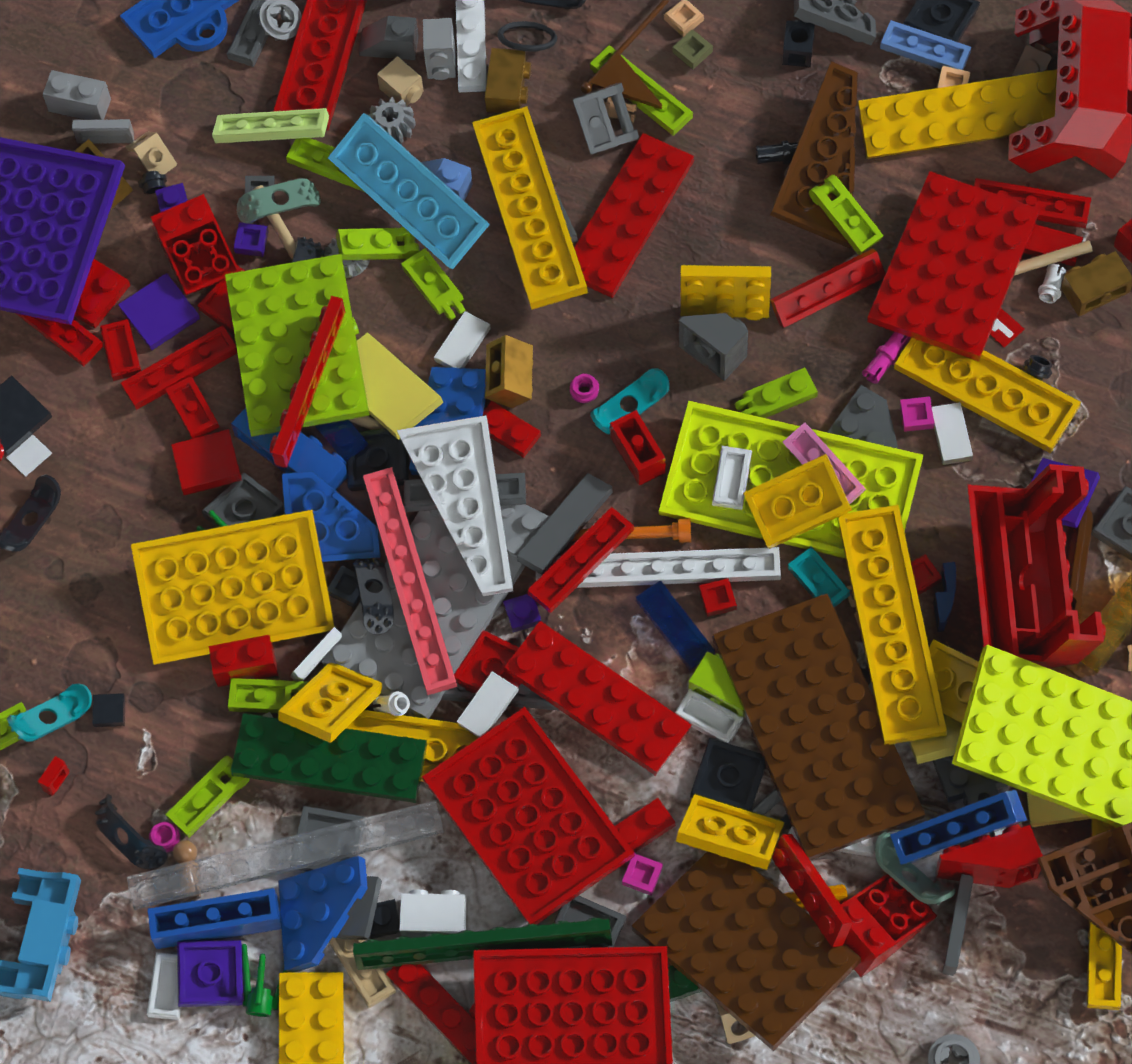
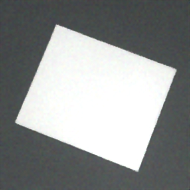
(29, 455)

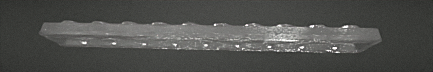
(284, 855)

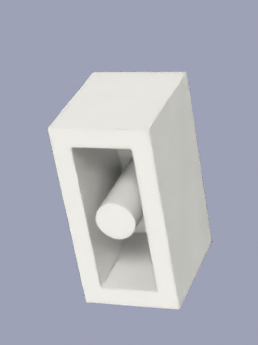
(432, 913)

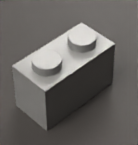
(439, 48)
(76, 96)

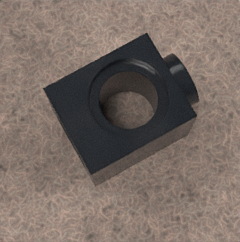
(798, 53)

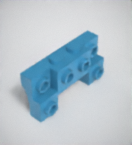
(45, 936)

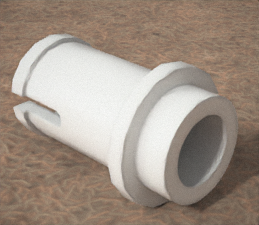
(1050, 289)
(395, 703)

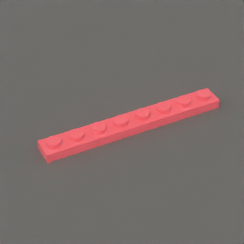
(410, 581)

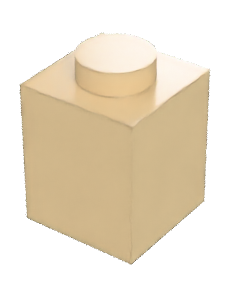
(400, 82)

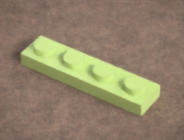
(270, 125)

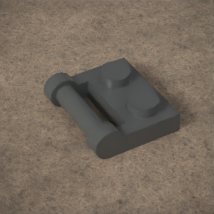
(596, 122)

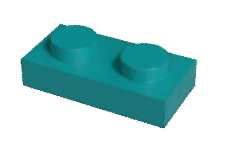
(818, 577)

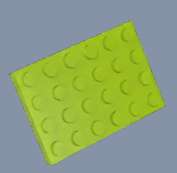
(273, 325)

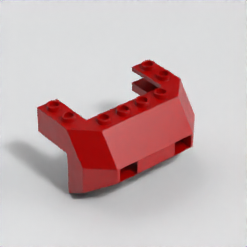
(1091, 85)
(1026, 569)

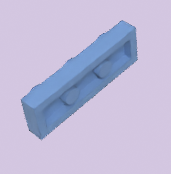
(924, 46)

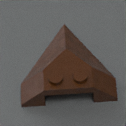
(1096, 880)

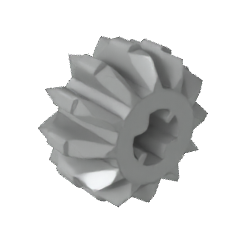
(394, 118)

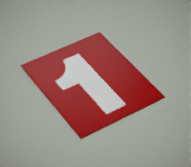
(1005, 328)

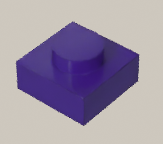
(171, 196)
(251, 239)
(522, 612)

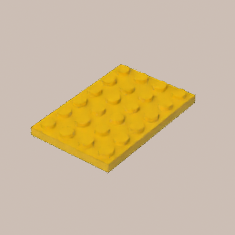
(232, 585)

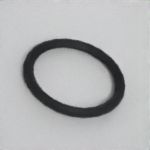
(525, 24)

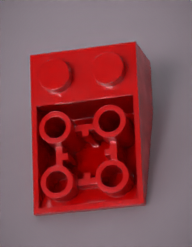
(194, 244)
(995, 860)
(883, 921)

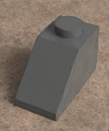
(390, 38)

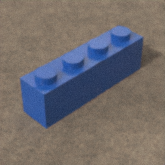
(306, 456)
(958, 827)
(215, 918)

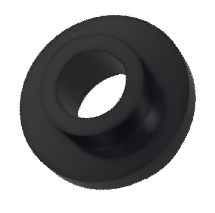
(152, 181)
(1038, 367)

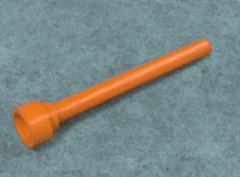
(678, 530)

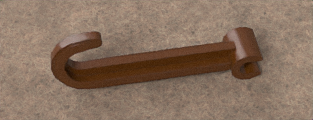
(1078, 558)

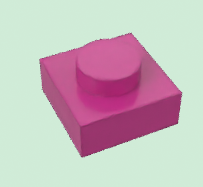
(916, 414)
(642, 874)

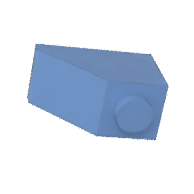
(453, 174)

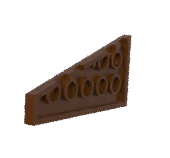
(822, 150)

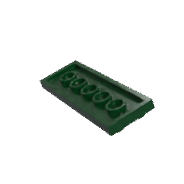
(351, 763)

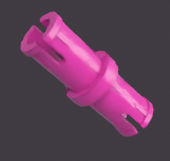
(885, 356)

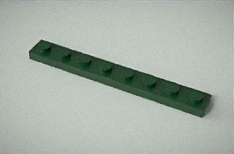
(460, 946)

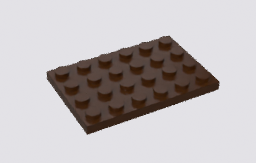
(746, 946)

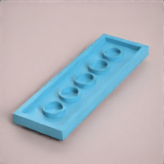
(408, 191)

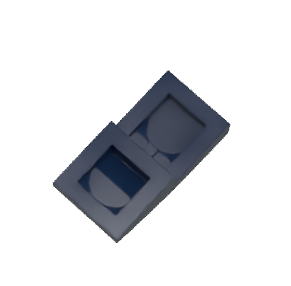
(944, 600)

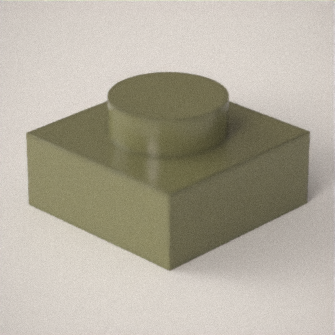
(692, 49)

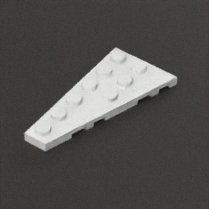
(462, 481)

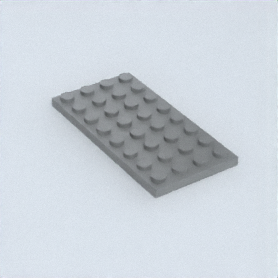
(456, 601)

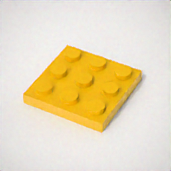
(726, 289)

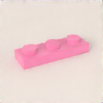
(808, 446)

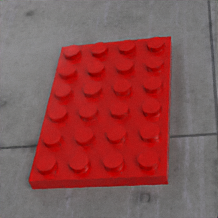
(953, 266)
(528, 817)
(572, 1006)

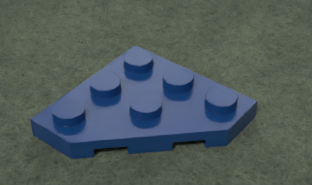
(340, 526)
(316, 909)

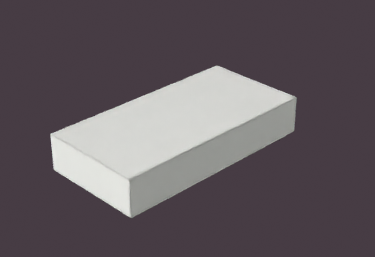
(462, 341)
(951, 434)
(732, 477)
(316, 655)
(487, 705)
(709, 717)
(164, 988)

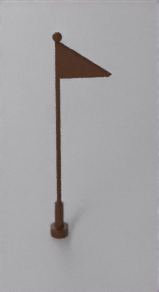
(618, 70)

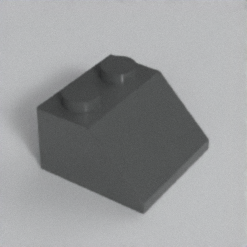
(714, 341)

